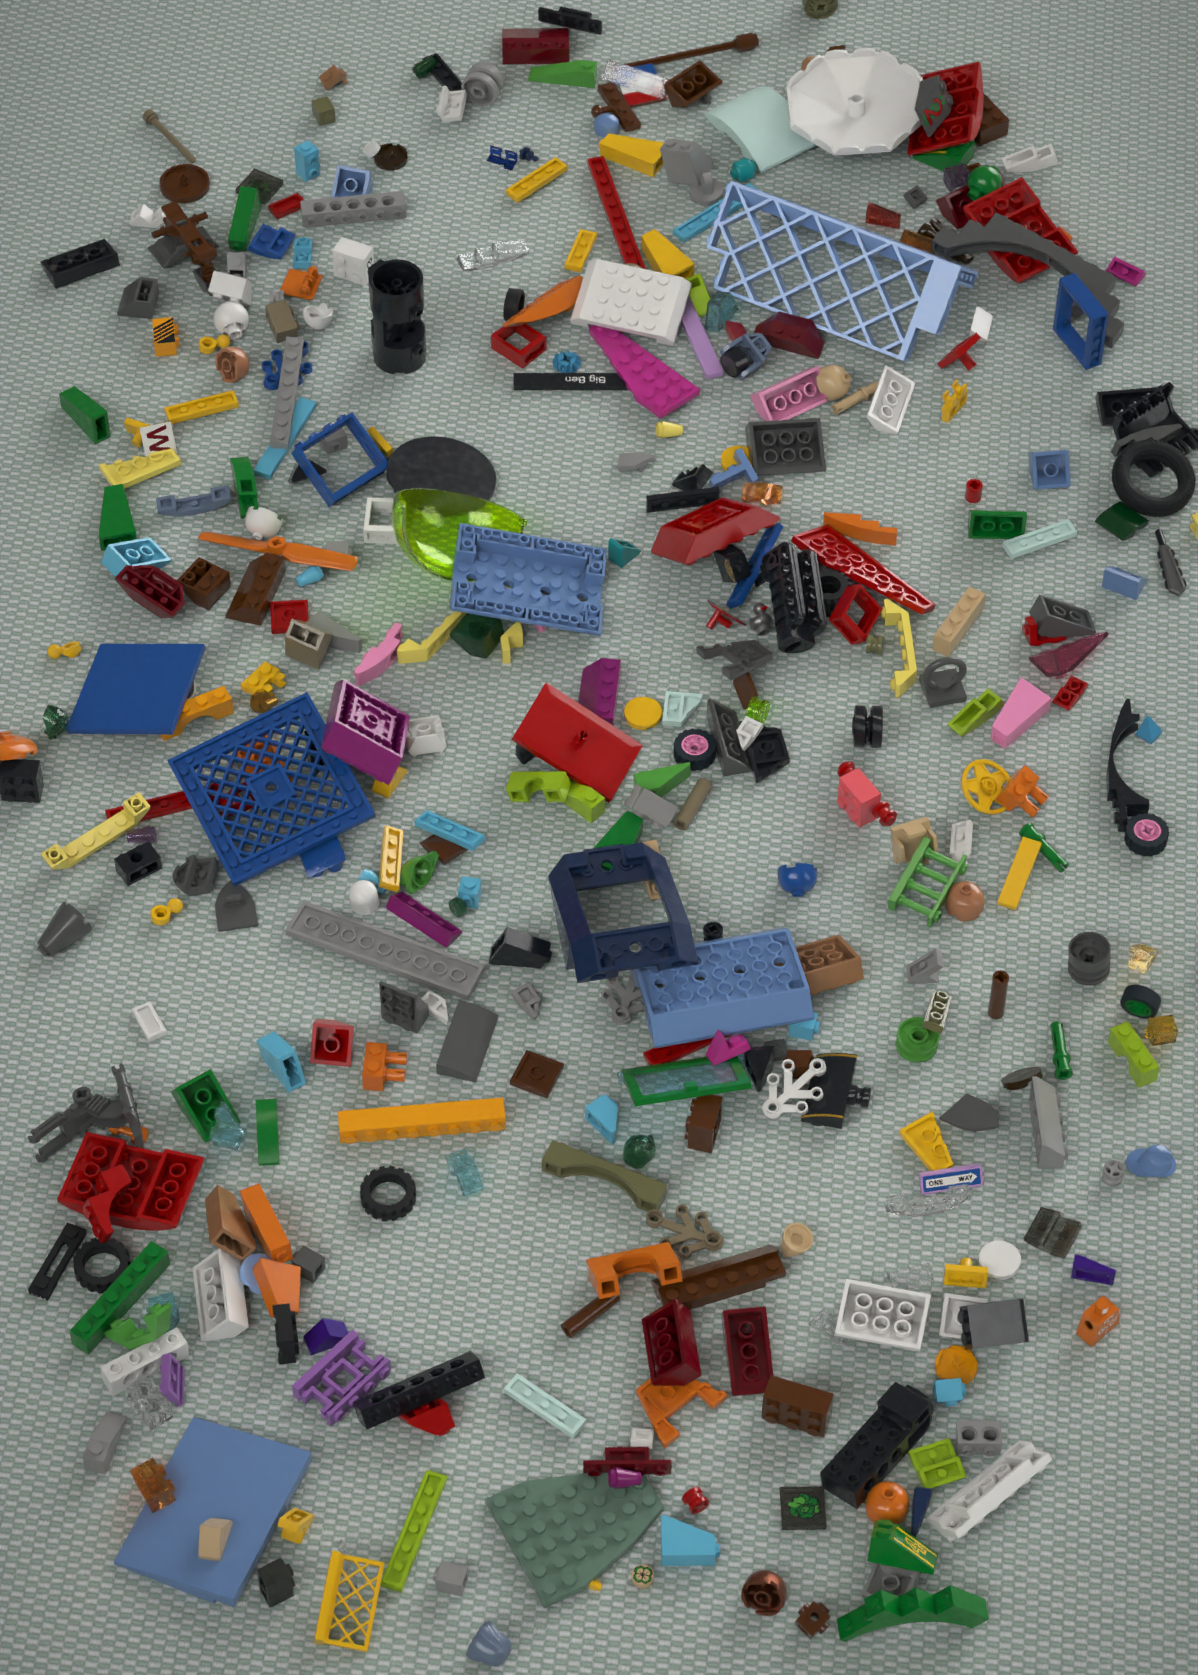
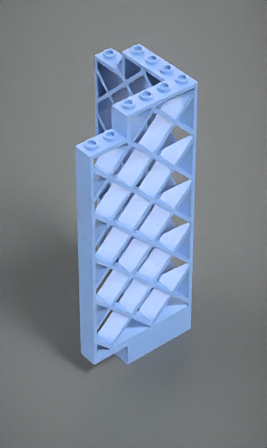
(932, 303)

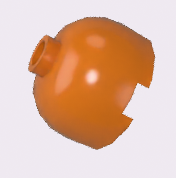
(887, 1502)

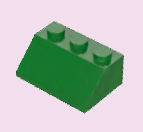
(996, 524)

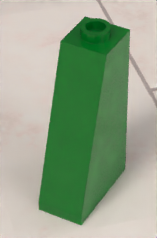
(244, 218)
(86, 414)
(116, 518)
(624, 831)

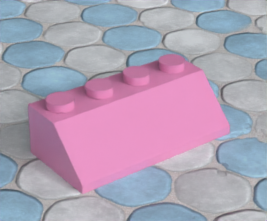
(789, 396)

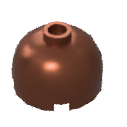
(764, 1592)

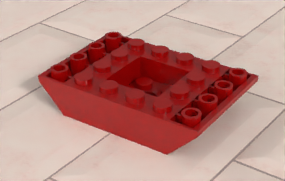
(710, 530)

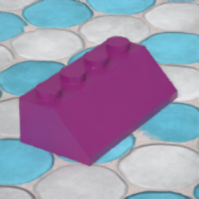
(601, 687)

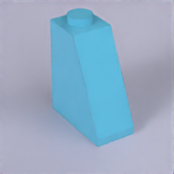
(282, 1061)
(686, 1544)

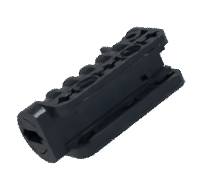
(794, 596)

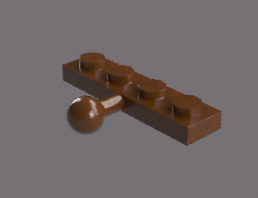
(616, 105)

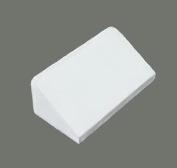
(981, 324)

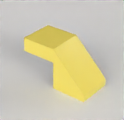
(511, 639)

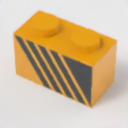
(164, 336)

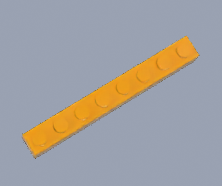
(421, 1120)

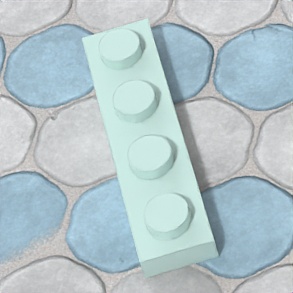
(1039, 539)
(545, 1406)

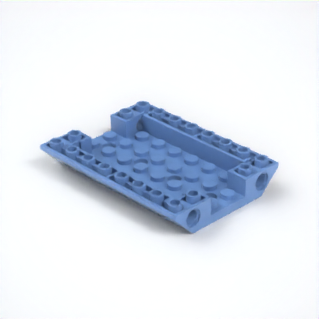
(529, 567)
(725, 999)

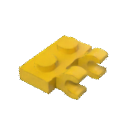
(954, 403)
(262, 678)

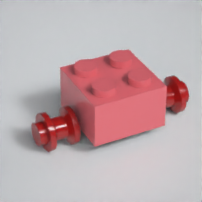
(861, 797)

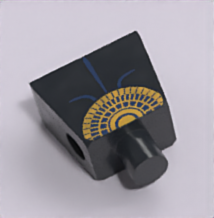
(732, 564)

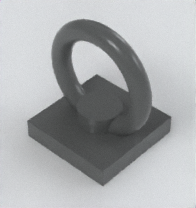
(944, 686)

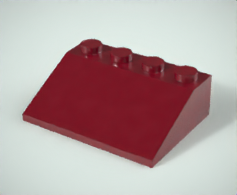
(535, 46)

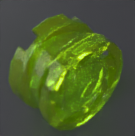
(758, 709)

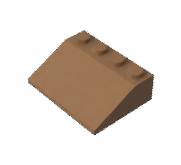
(829, 964)

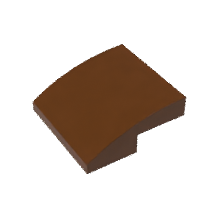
(446, 850)

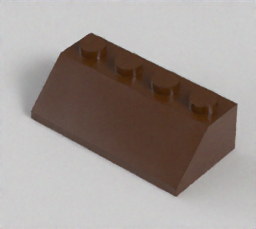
(257, 589)

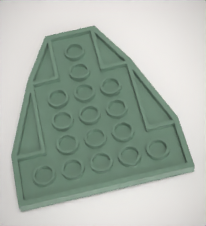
(572, 1528)

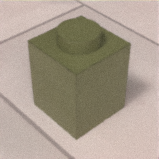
(323, 111)

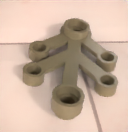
(687, 1231)

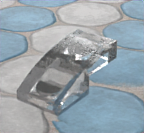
(347, 1565)

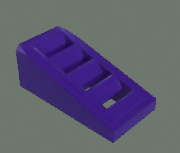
(1092, 1271)

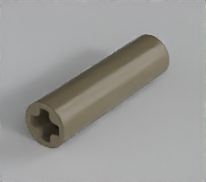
(692, 804)

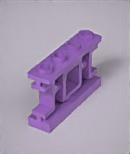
(330, 1366)

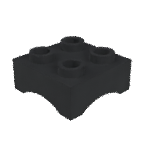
(286, 1333)

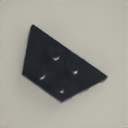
(767, 753)

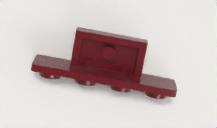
(627, 1458)

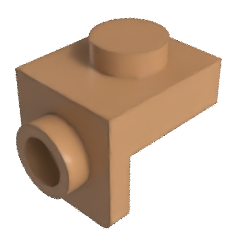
(332, 77)

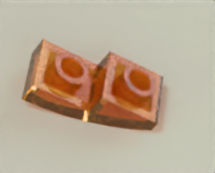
(762, 492)

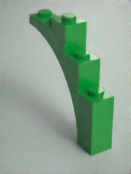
(914, 1606)

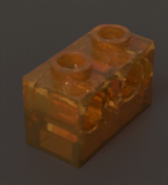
(152, 1485)

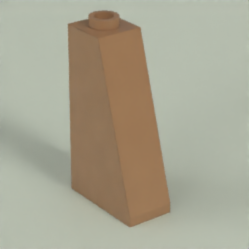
(227, 1224)

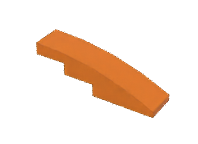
(864, 530)

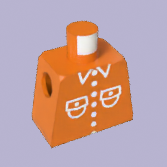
(1102, 1316)

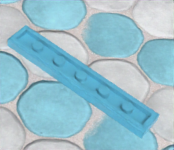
(703, 220)
(273, 456)

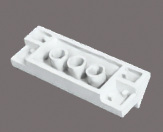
(988, 1490)

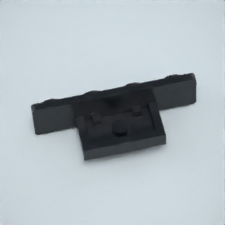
(571, 19)

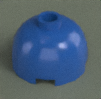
(797, 879)

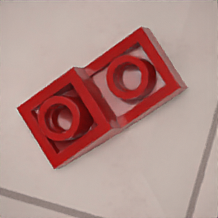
(1070, 693)

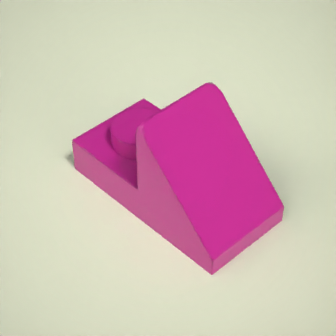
(722, 1050)

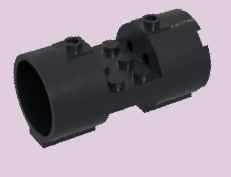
(397, 307)

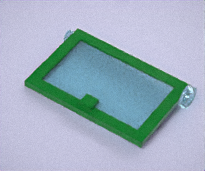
(684, 1079)

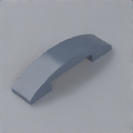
(194, 505)

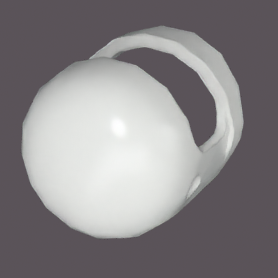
(363, 897)

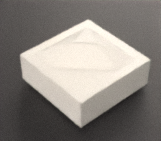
(642, 1438)

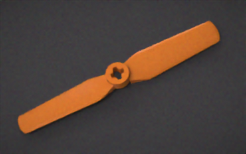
(291, 551)

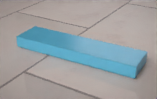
(449, 830)

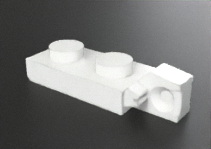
(961, 840)

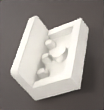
(451, 105)

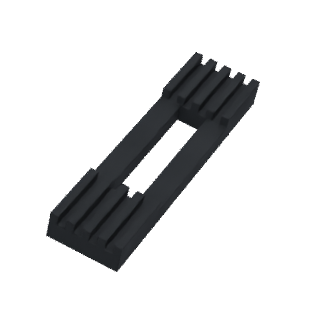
(45, 1285)

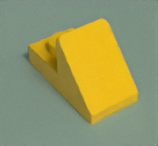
(295, 1525)

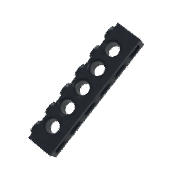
(418, 1390)

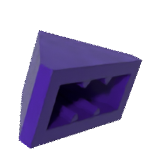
(324, 1335)

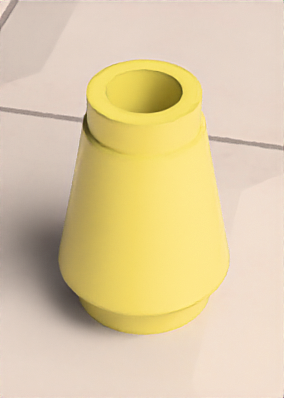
(666, 429)

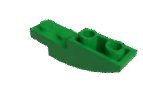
(244, 484)

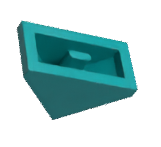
(621, 551)

